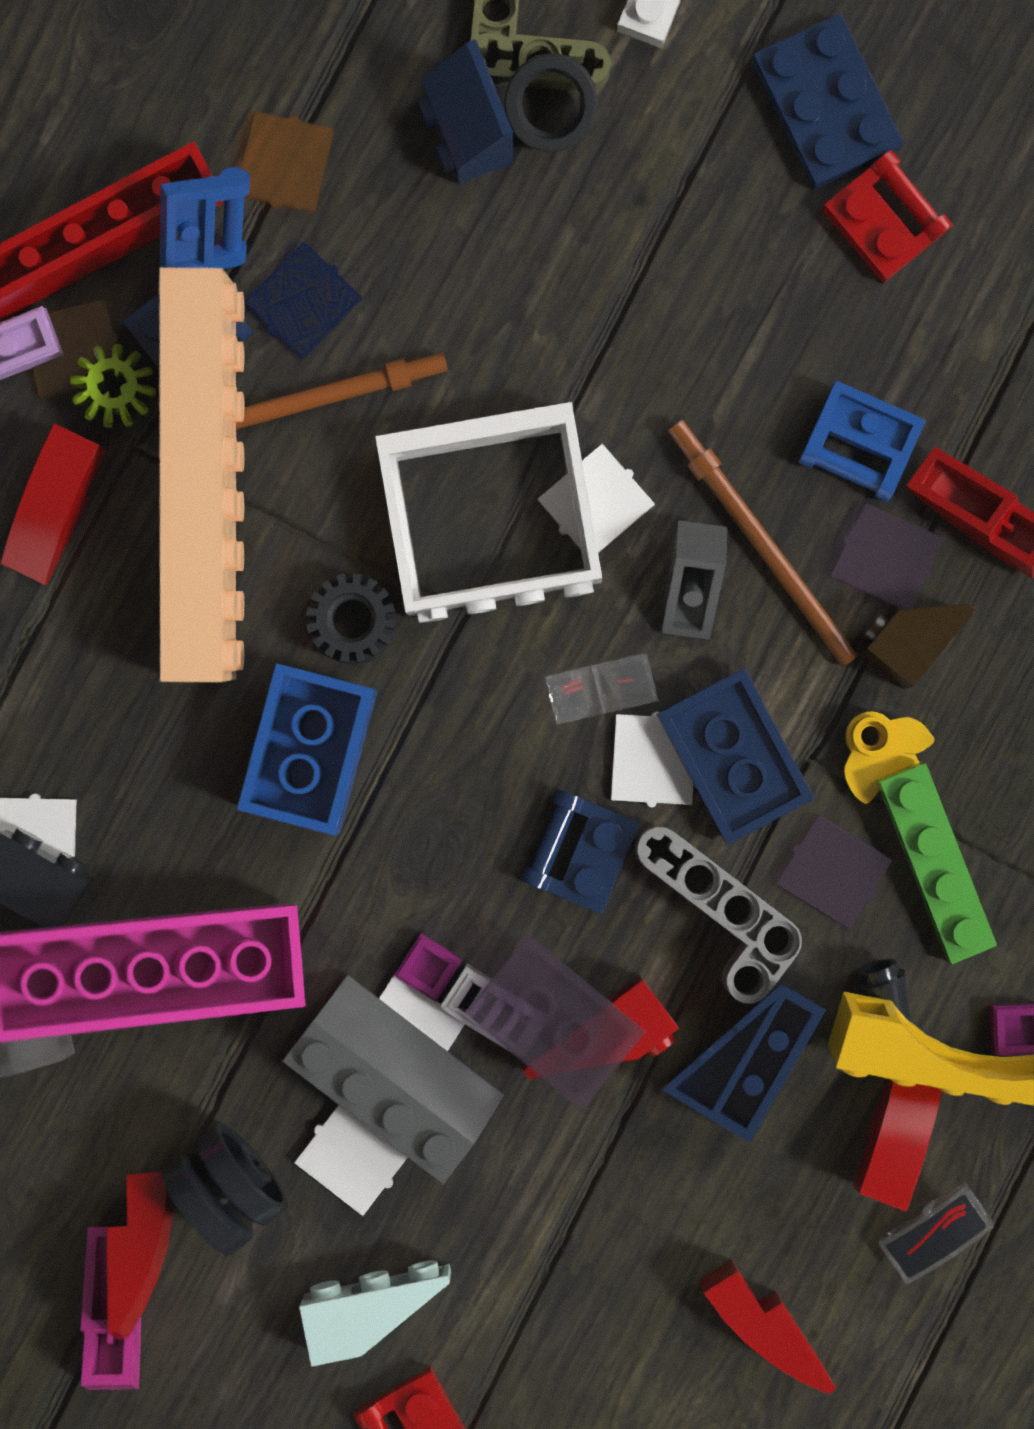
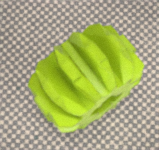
(96, 381)

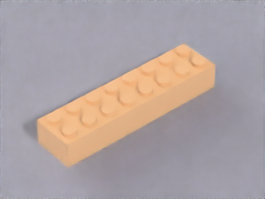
(200, 475)

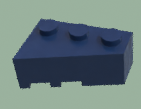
(749, 1063)

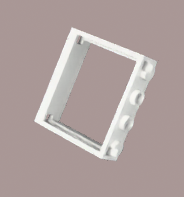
(473, 434)

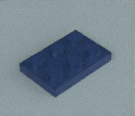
(827, 101)
(735, 756)

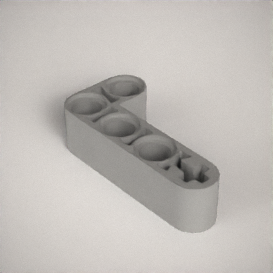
(713, 901)

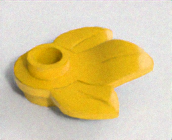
(894, 750)

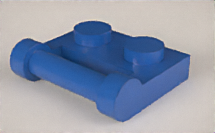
(189, 221)
(867, 426)

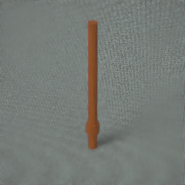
(397, 375)
(705, 466)

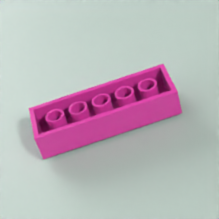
(149, 971)

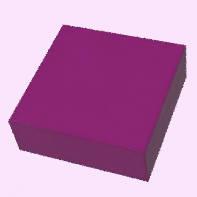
(428, 967)
(1012, 1029)

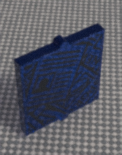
(303, 300)

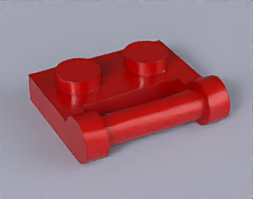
(875, 228)
(417, 1402)

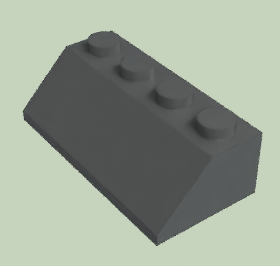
(394, 1079)

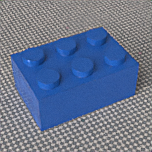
(307, 749)

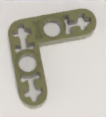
(504, 38)

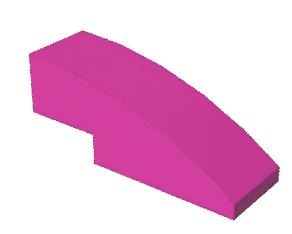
(106, 1361)

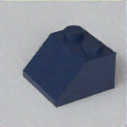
(466, 115)

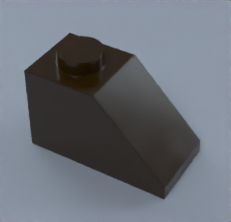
(912, 640)

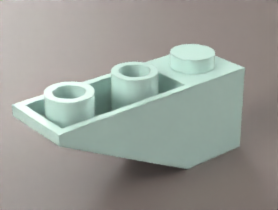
(355, 1317)

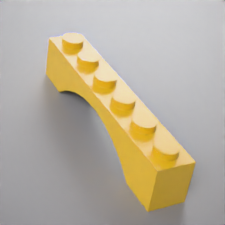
(879, 1041)

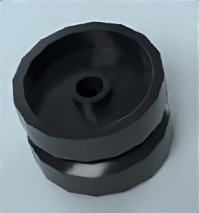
(224, 1189)

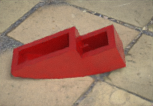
(52, 503)
(977, 508)
(897, 1143)
(137, 1251)
(765, 1326)

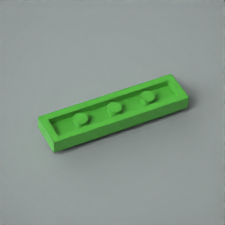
(936, 862)

